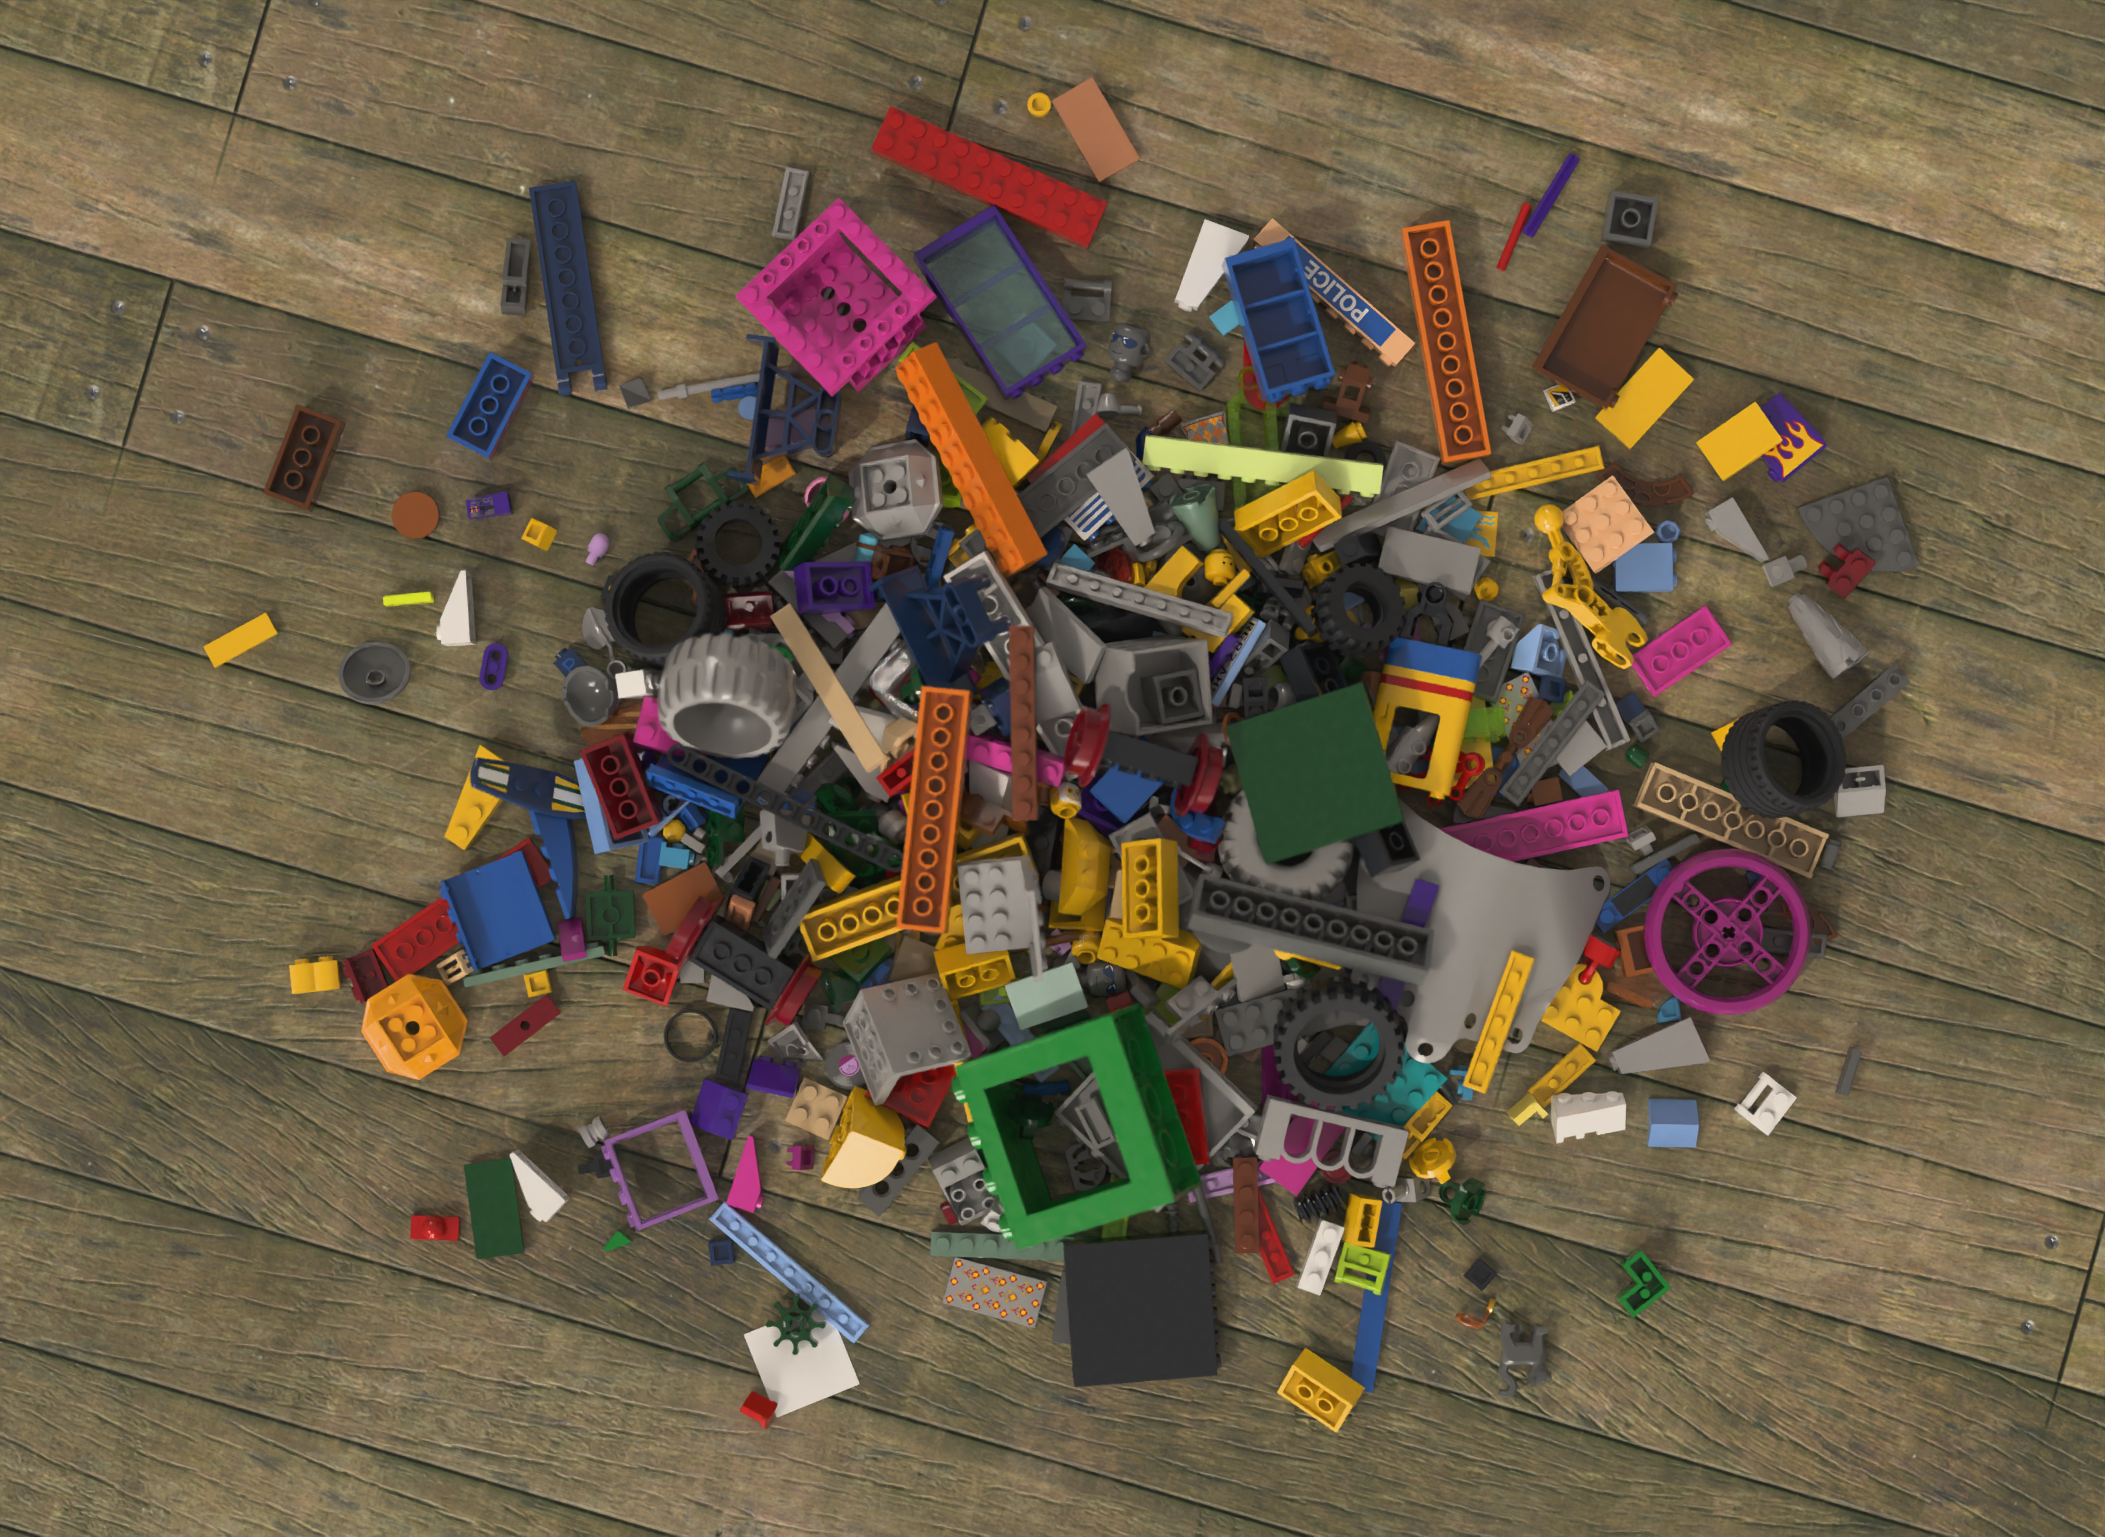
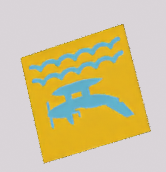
(1484, 533)

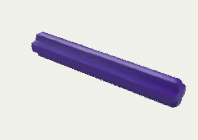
(1550, 195)

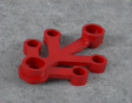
(1464, 767)

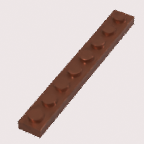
(1023, 722)

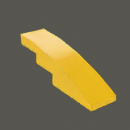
(1424, 1121)

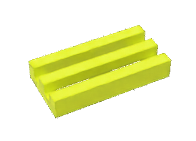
(408, 599)

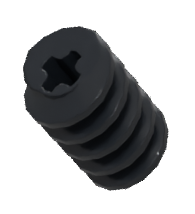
(1319, 1203)

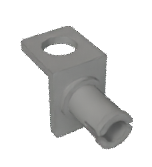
(1783, 569)
(1407, 1190)

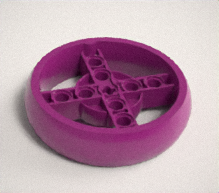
(1772, 881)

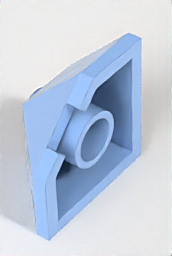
(1540, 653)

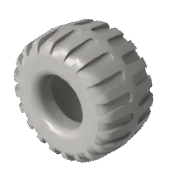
(727, 696)
(1245, 863)

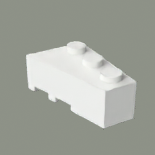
(1587, 1113)

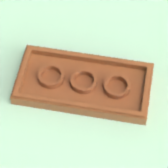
(1095, 130)

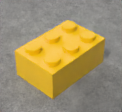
(972, 973)

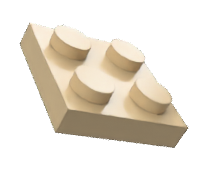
(816, 1108)

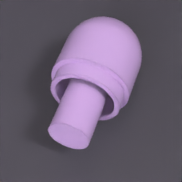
(597, 547)

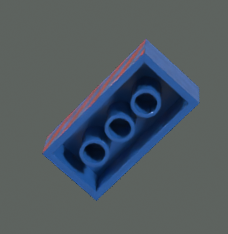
(490, 406)

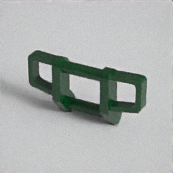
(692, 521)

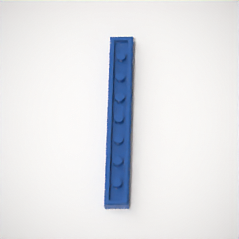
(1374, 1305)

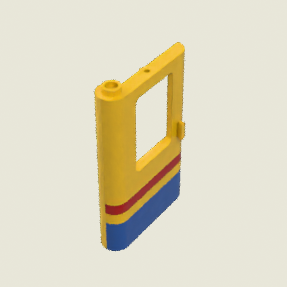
(1434, 682)

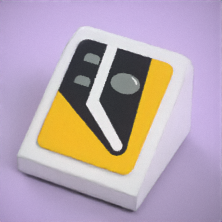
(1558, 397)

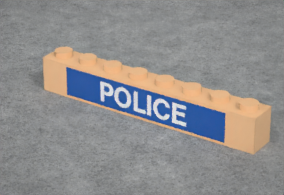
(1343, 301)

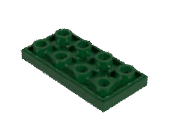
(494, 1208)

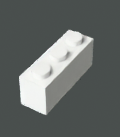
(638, 684)
(1320, 1256)

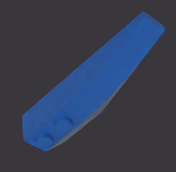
(560, 848)

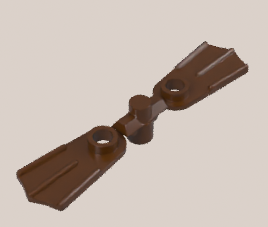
(1529, 723)

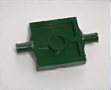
(610, 915)

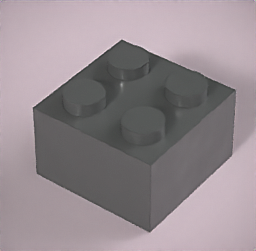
(1629, 219)
(1308, 430)

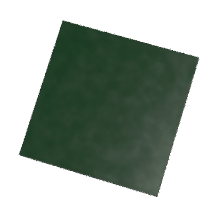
(1314, 773)

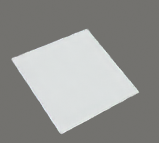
(803, 1377)

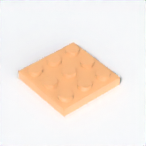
(1605, 524)

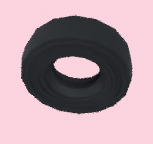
(1367, 447)

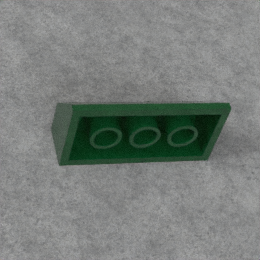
(816, 523)

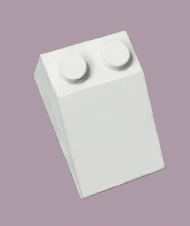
(458, 618)
(540, 1191)

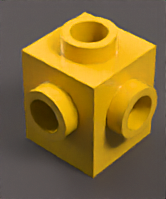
(1319, 568)

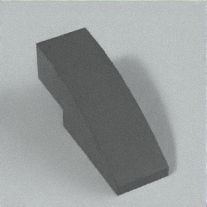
(516, 277)

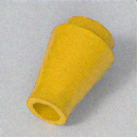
(1349, 435)

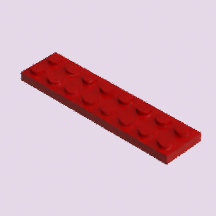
(431, 930)

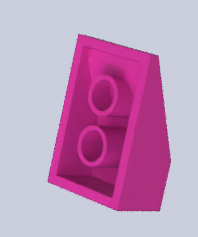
(650, 734)

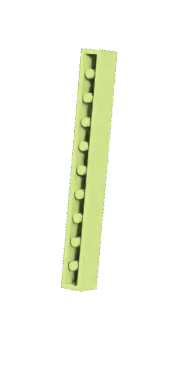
(1259, 463)

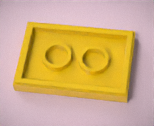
(1739, 441)

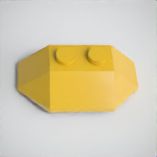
(1083, 867)

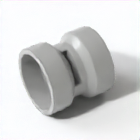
(594, 1131)

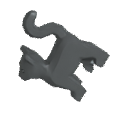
(1525, 1353)

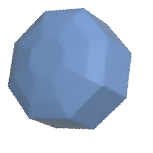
(1667, 532)

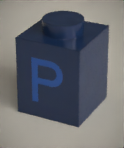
(568, 660)

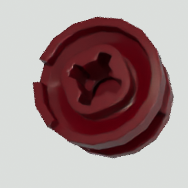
(1339, 1175)

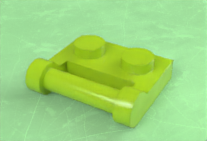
(1363, 1260)

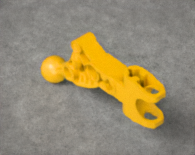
(1608, 625)

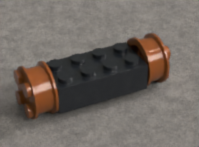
(1044, 839)

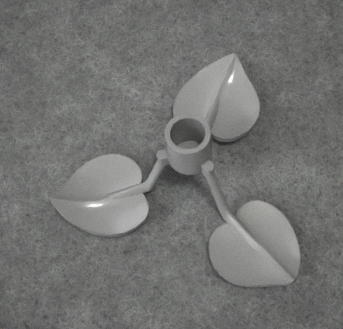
(598, 635)

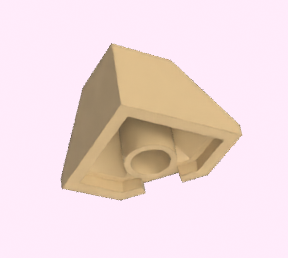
(898, 740)

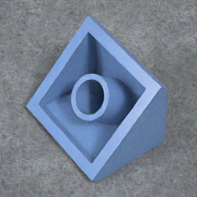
(1672, 1123)

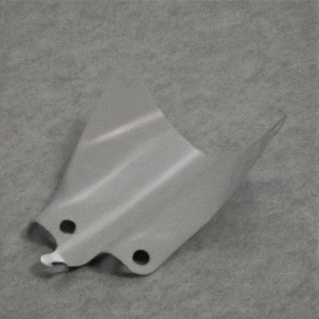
(1478, 918)

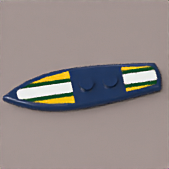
(528, 787)

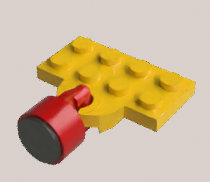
(1578, 1005)

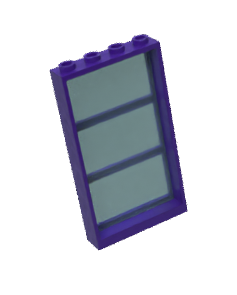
(1000, 303)

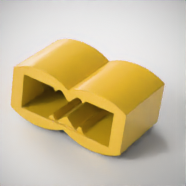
(315, 976)

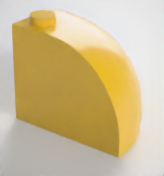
(1012, 455)
(864, 1143)

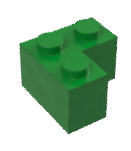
(1647, 1283)

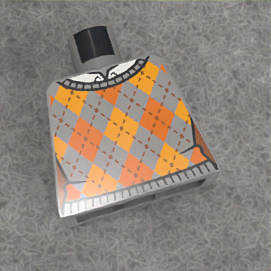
(1206, 429)

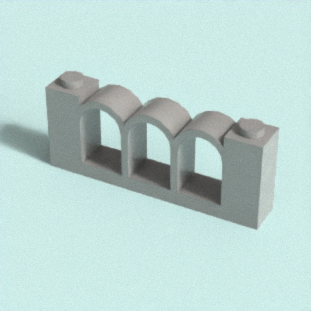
(1387, 1153)

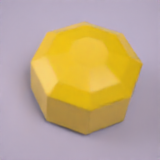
(674, 831)

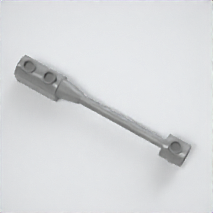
(1414, 741)

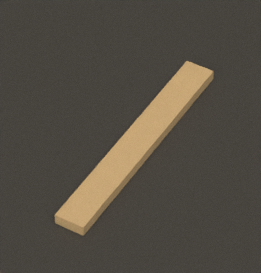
(829, 688)

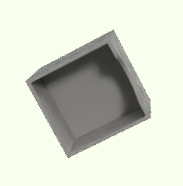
(1128, 661)

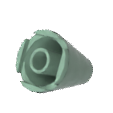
(1199, 515)

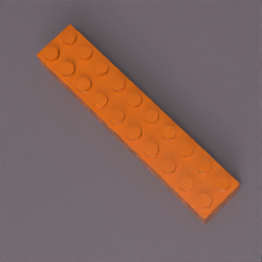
(1445, 342)
(970, 460)
(934, 809)

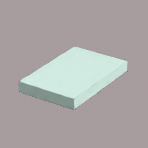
(1047, 998)

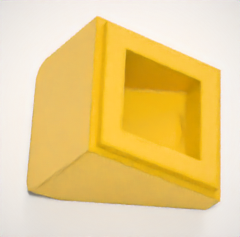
(539, 534)

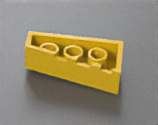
(472, 809)

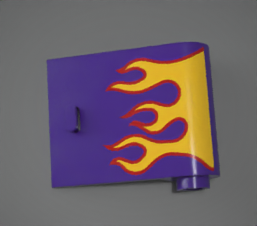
(1799, 440)

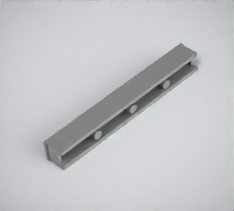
(1584, 666)

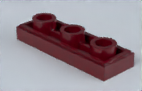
(513, 1033)

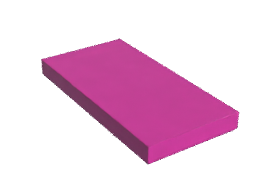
(1679, 651)
(1295, 1175)

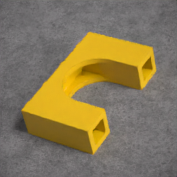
(1172, 580)

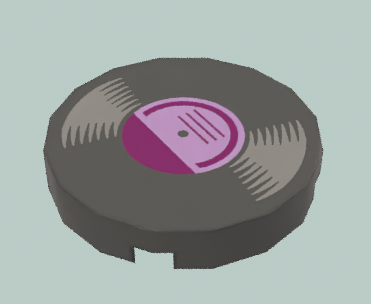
(843, 1067)

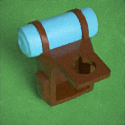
(883, 559)

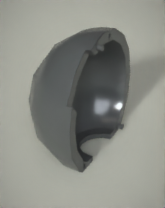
(590, 695)

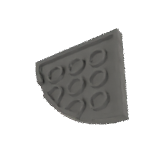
(1866, 520)

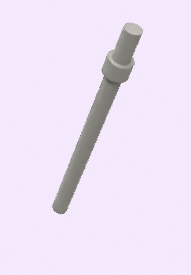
(682, 391)

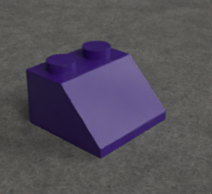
(774, 1077)
(719, 1109)

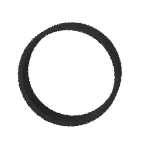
(666, 1036)

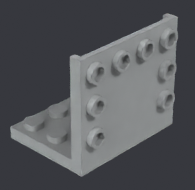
(1001, 908)
(903, 1032)

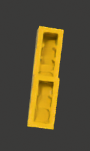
(834, 872)

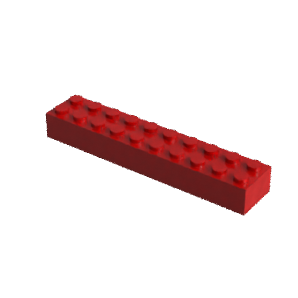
(989, 177)

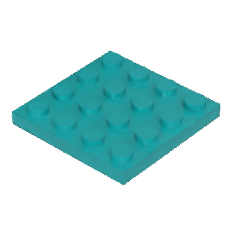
(1410, 1091)

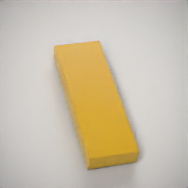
(240, 640)
(1561, 1074)

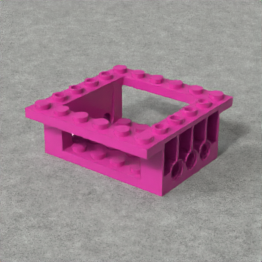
(792, 306)

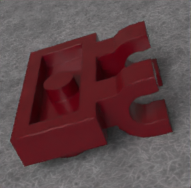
(1849, 573)

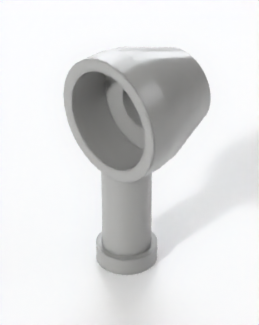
(1109, 407)

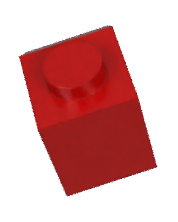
(898, 776)

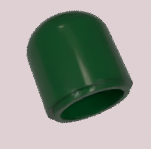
(1636, 756)

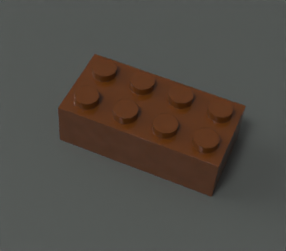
(304, 458)

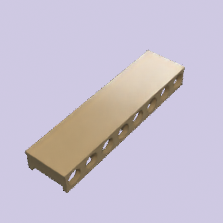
(1723, 819)

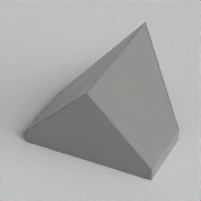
(794, 1044)

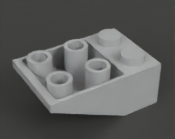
(962, 1181)

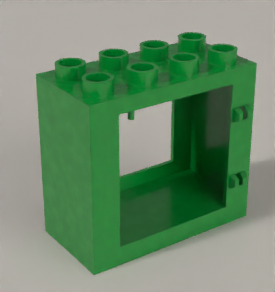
(1138, 1108)

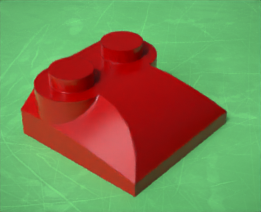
(652, 975)

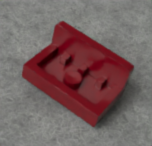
(749, 610)
(365, 975)

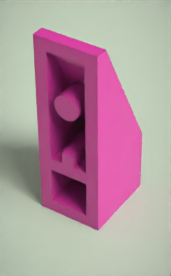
(747, 1182)

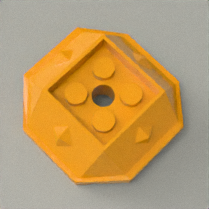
(428, 1004)

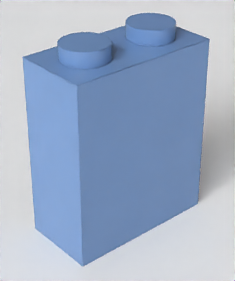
(1645, 569)

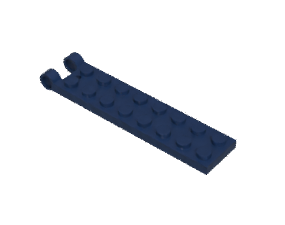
(567, 283)

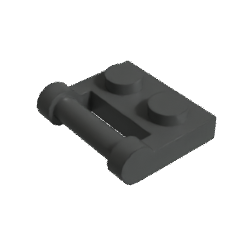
(1087, 308)

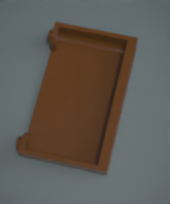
(1604, 327)

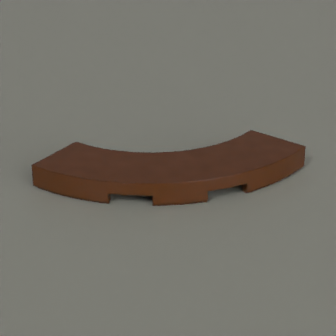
(1648, 493)
(1819, 922)

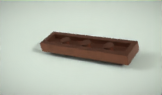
(1245, 1205)

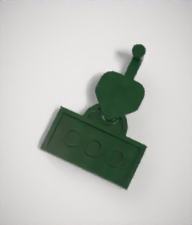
(865, 872)

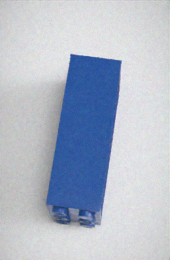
(1278, 320)

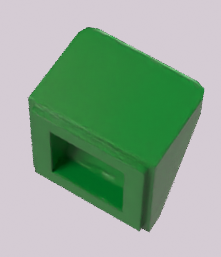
(617, 1240)

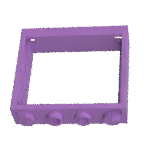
(697, 1159)

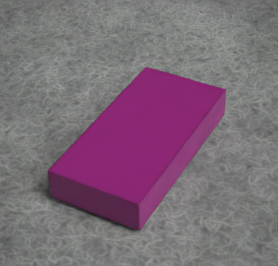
(572, 939)

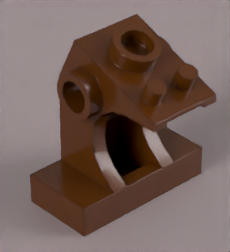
(1355, 375)

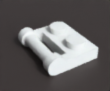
(1770, 1109)

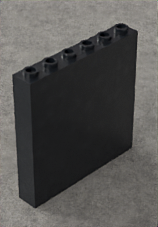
(1141, 1308)

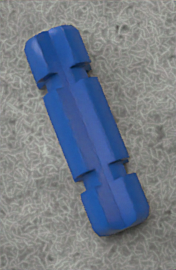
(733, 392)
(1047, 1088)

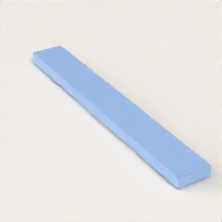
(789, 1271)

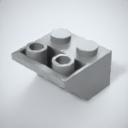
(1861, 792)

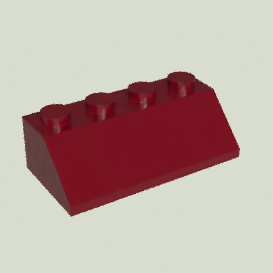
(621, 785)

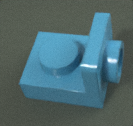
(1466, 1093)

